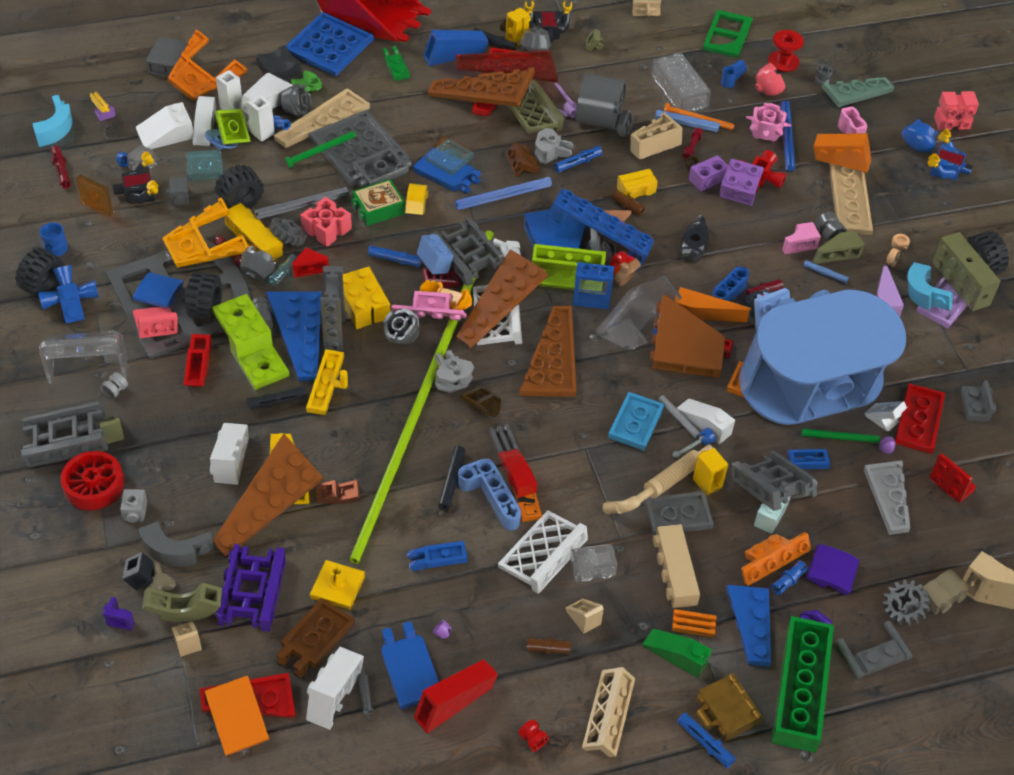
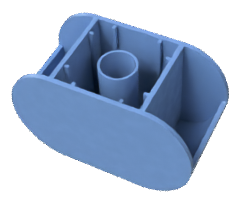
(821, 355)

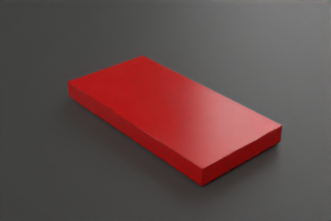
(920, 419)

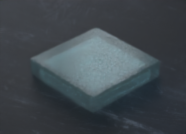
(449, 156)
(204, 164)

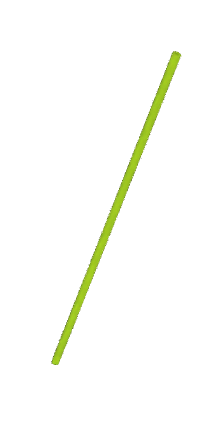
(405, 437)

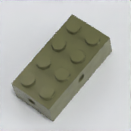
(966, 271)

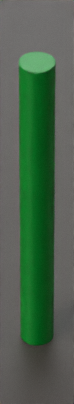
(840, 435)

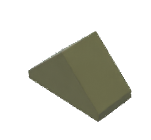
(112, 429)

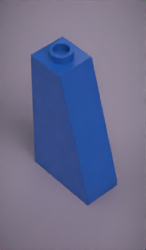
(445, 44)

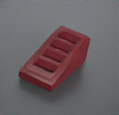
(427, 275)

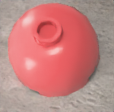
(769, 82)

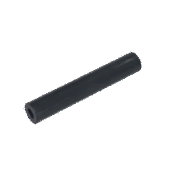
(451, 478)

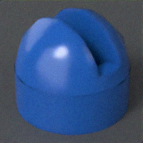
(123, 157)

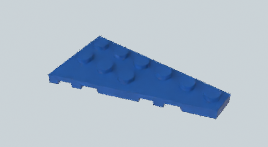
(299, 324)

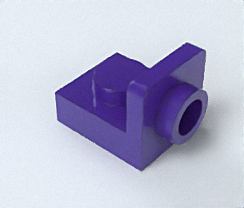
(117, 617)

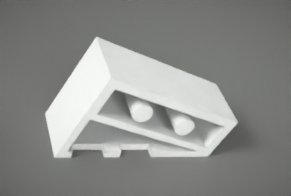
(332, 685)

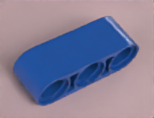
(732, 284)

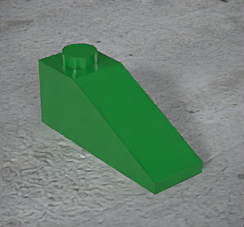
(679, 650)

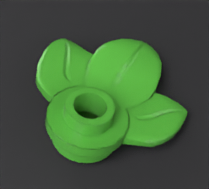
(310, 80)

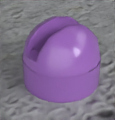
(887, 445)
(442, 629)

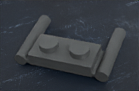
(878, 656)

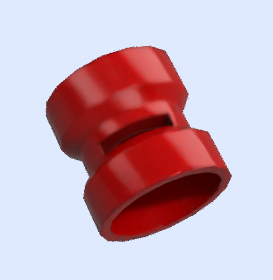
(534, 736)

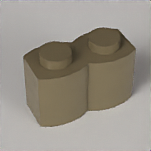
(945, 591)

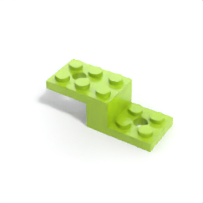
(250, 341)

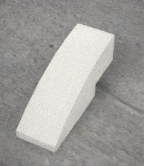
(203, 119)

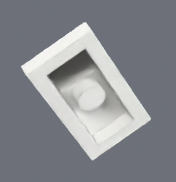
(886, 414)

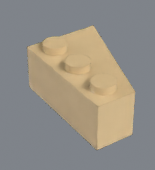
(656, 137)

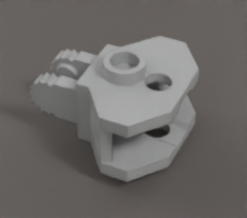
(551, 146)
(452, 371)

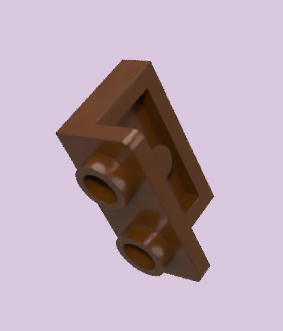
(522, 158)

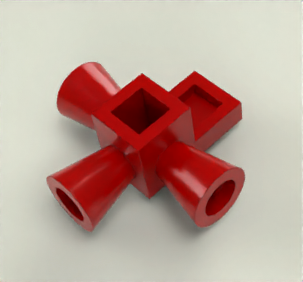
(766, 161)

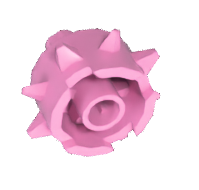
(768, 122)

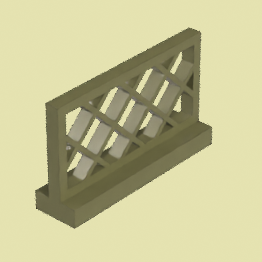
(541, 103)

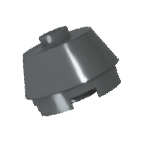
(535, 39)
(296, 100)
(256, 264)
(401, 327)

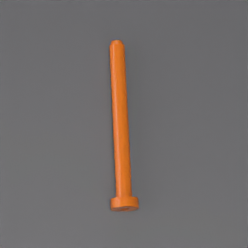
(723, 124)

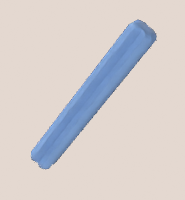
(691, 121)

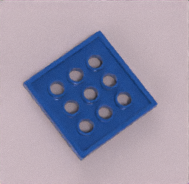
(332, 35)

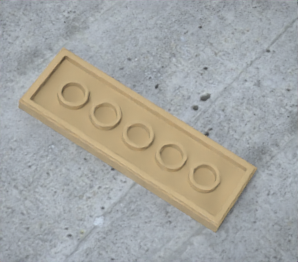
(851, 199)

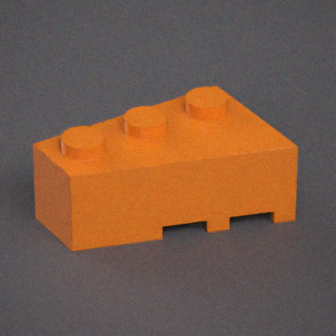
(844, 150)

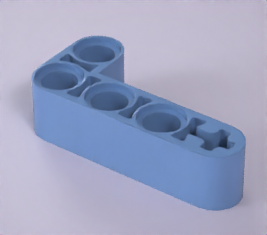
(486, 475)

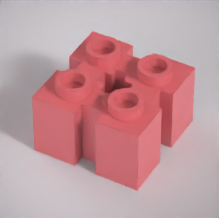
(956, 110)
(326, 221)

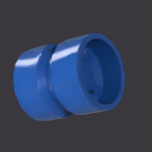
(54, 238)

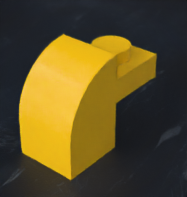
(416, 199)

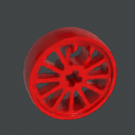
(92, 480)

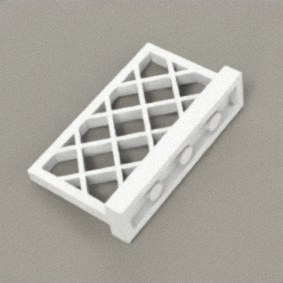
(513, 320)
(558, 558)

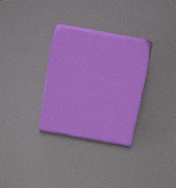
(103, 116)

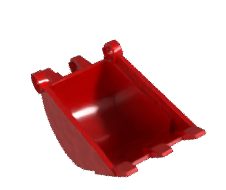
(378, 17)

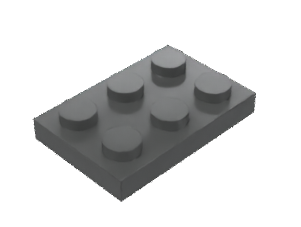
(684, 509)

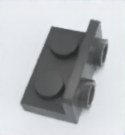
(978, 402)

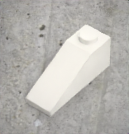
(708, 416)

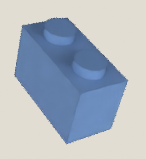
(435, 254)

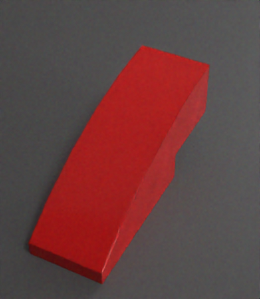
(198, 360)
(518, 472)

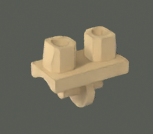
(646, 8)

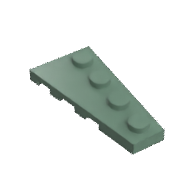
(856, 91)

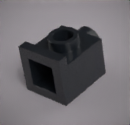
(138, 571)

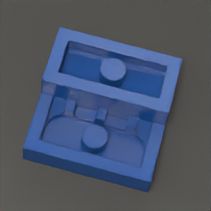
(158, 290)

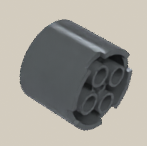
(600, 101)

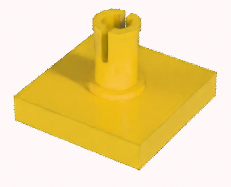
(337, 584)

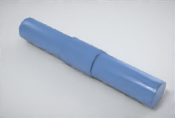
(826, 272)

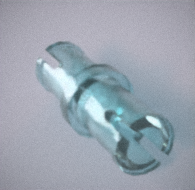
(283, 270)

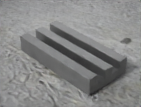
(500, 430)

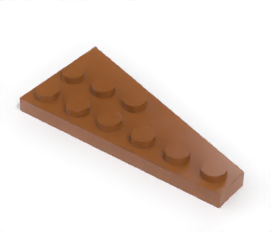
(486, 88)

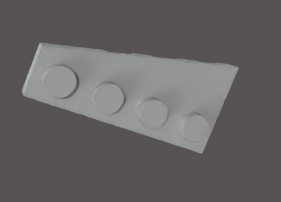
(890, 495)

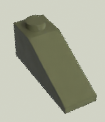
(841, 247)

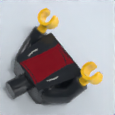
(552, 21)
(137, 183)

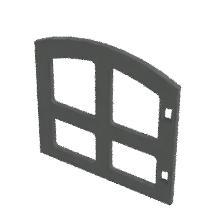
(155, 264)

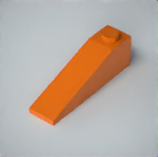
(712, 308)

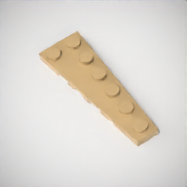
(336, 109)

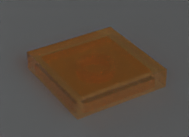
(94, 195)

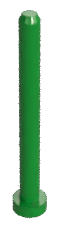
(290, 161)

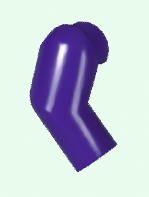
(815, 615)

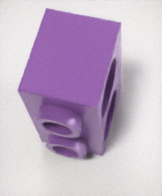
(708, 173)

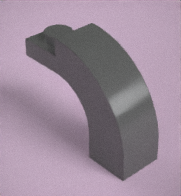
(172, 551)

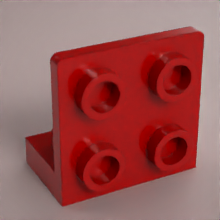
(952, 478)

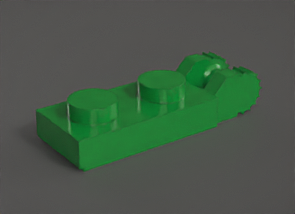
(396, 64)

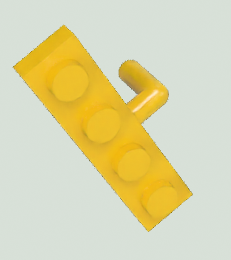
(326, 382)

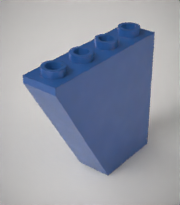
(542, 232)

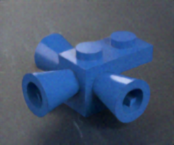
(68, 295)

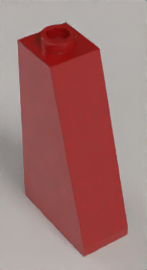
(453, 694)

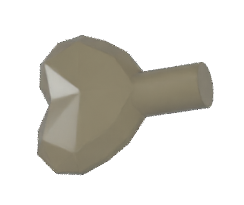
(161, 580)

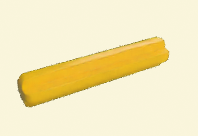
(99, 102)

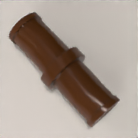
(628, 202)
(549, 646)

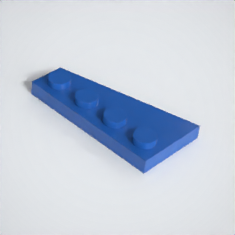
(752, 621)

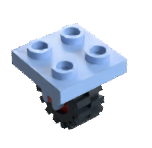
(763, 302)

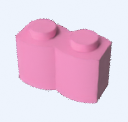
(851, 122)

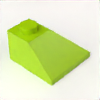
(232, 126)

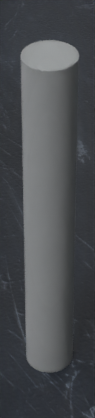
(679, 416)

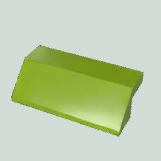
(562, 263)

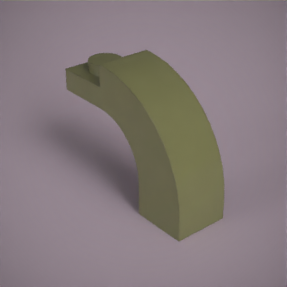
(183, 607)

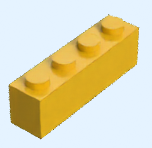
(243, 222)

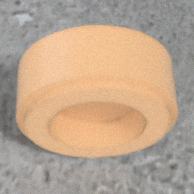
(900, 242)
(893, 257)

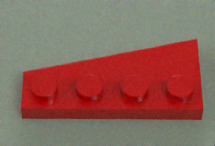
(271, 693)

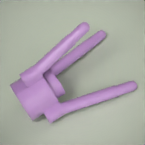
(569, 107)

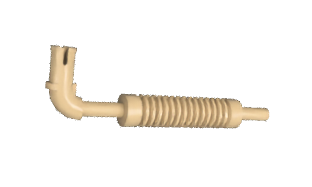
(657, 484)

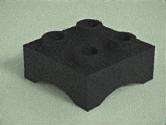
(279, 63)

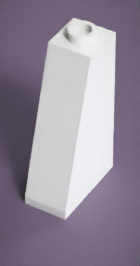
(269, 87)

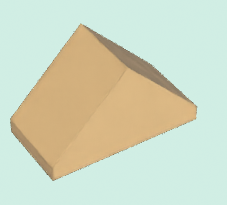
(586, 614)
(186, 638)

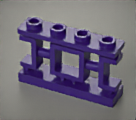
(269, 589)

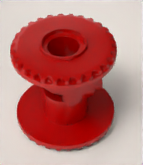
(787, 42)

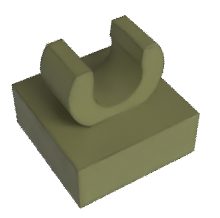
(594, 40)

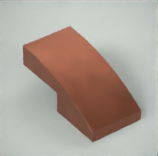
(335, 493)

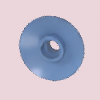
(214, 137)

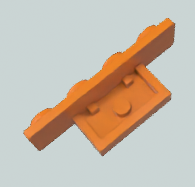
(772, 555)

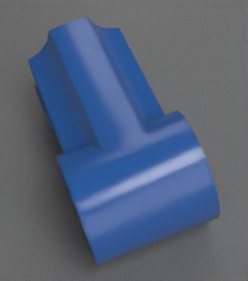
(732, 73)

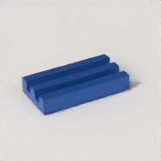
(809, 461)

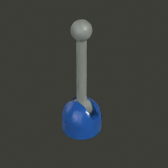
(705, 437)

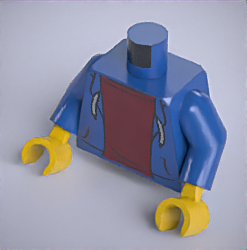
(948, 160)

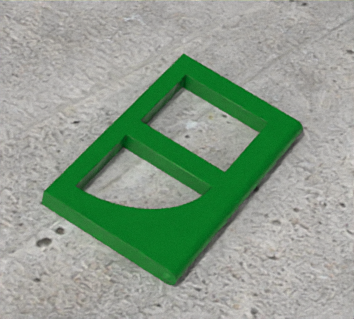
(734, 48)

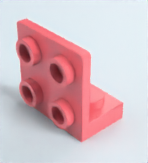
(155, 322)

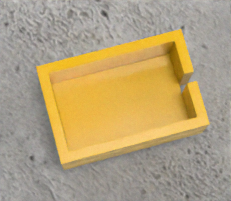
(363, 294)

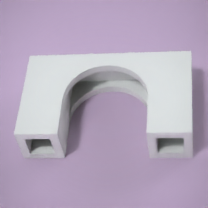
(260, 115)

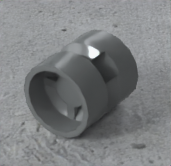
(829, 225)

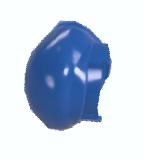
(920, 136)

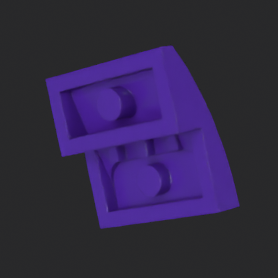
(833, 568)

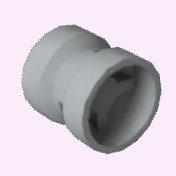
(114, 385)

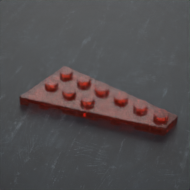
(509, 61)

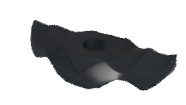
(692, 249)

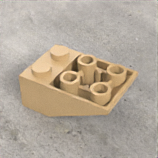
(990, 582)

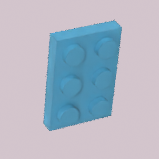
(636, 421)

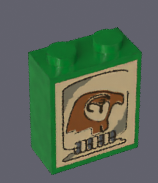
(378, 202)

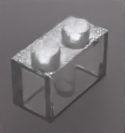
(593, 562)

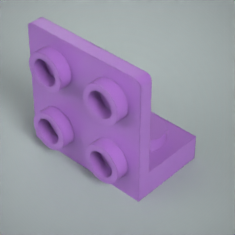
(741, 182)

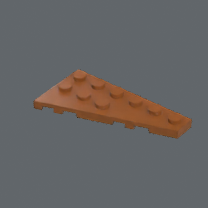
(507, 288)
(554, 359)
(274, 489)

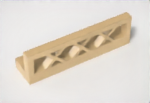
(614, 711)

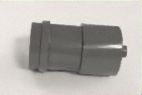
(263, 308)

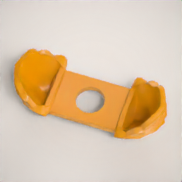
(460, 300)

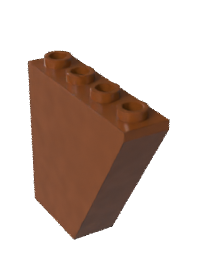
(685, 342)

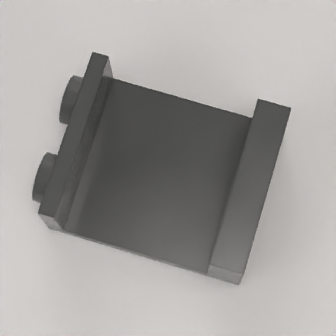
(164, 56)

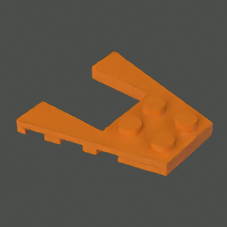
(190, 77)

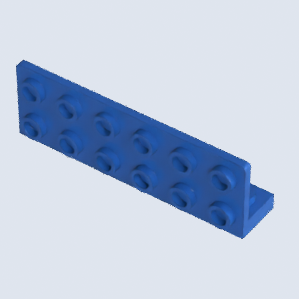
(599, 220)

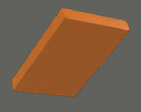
(236, 715)

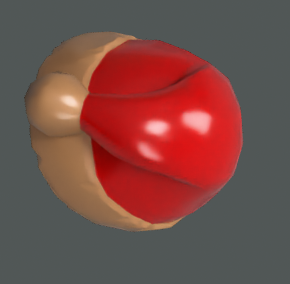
(624, 267)

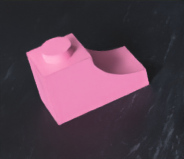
(805, 238)

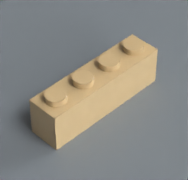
(676, 566)

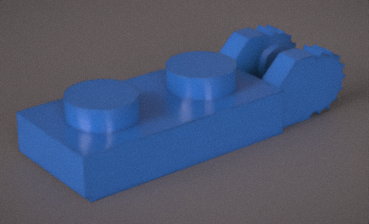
(438, 555)

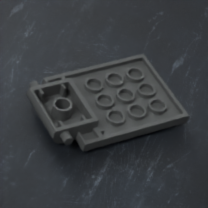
(366, 158)

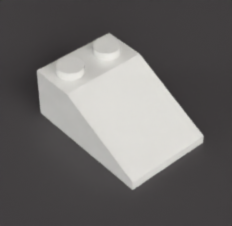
(166, 127)

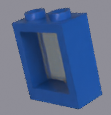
(593, 285)

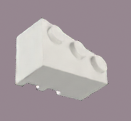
(229, 453)

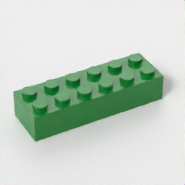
(803, 684)

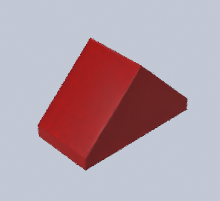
(309, 263)

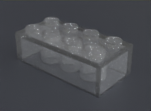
(680, 82)

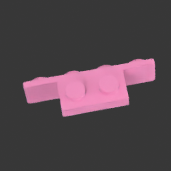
(432, 304)

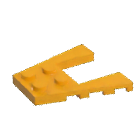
(188, 245)

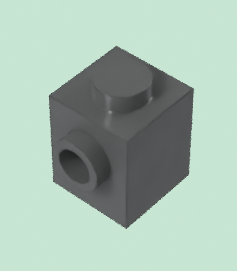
(178, 191)

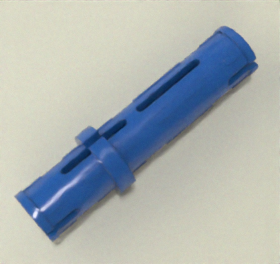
(578, 159)
(391, 255)
(706, 740)

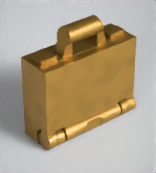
(727, 707)

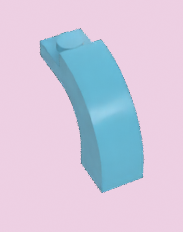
(56, 126)
(924, 294)

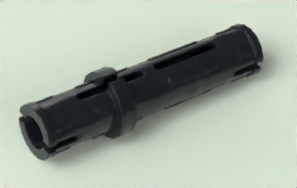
(500, 42)
(276, 398)

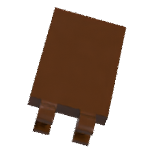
(314, 636)

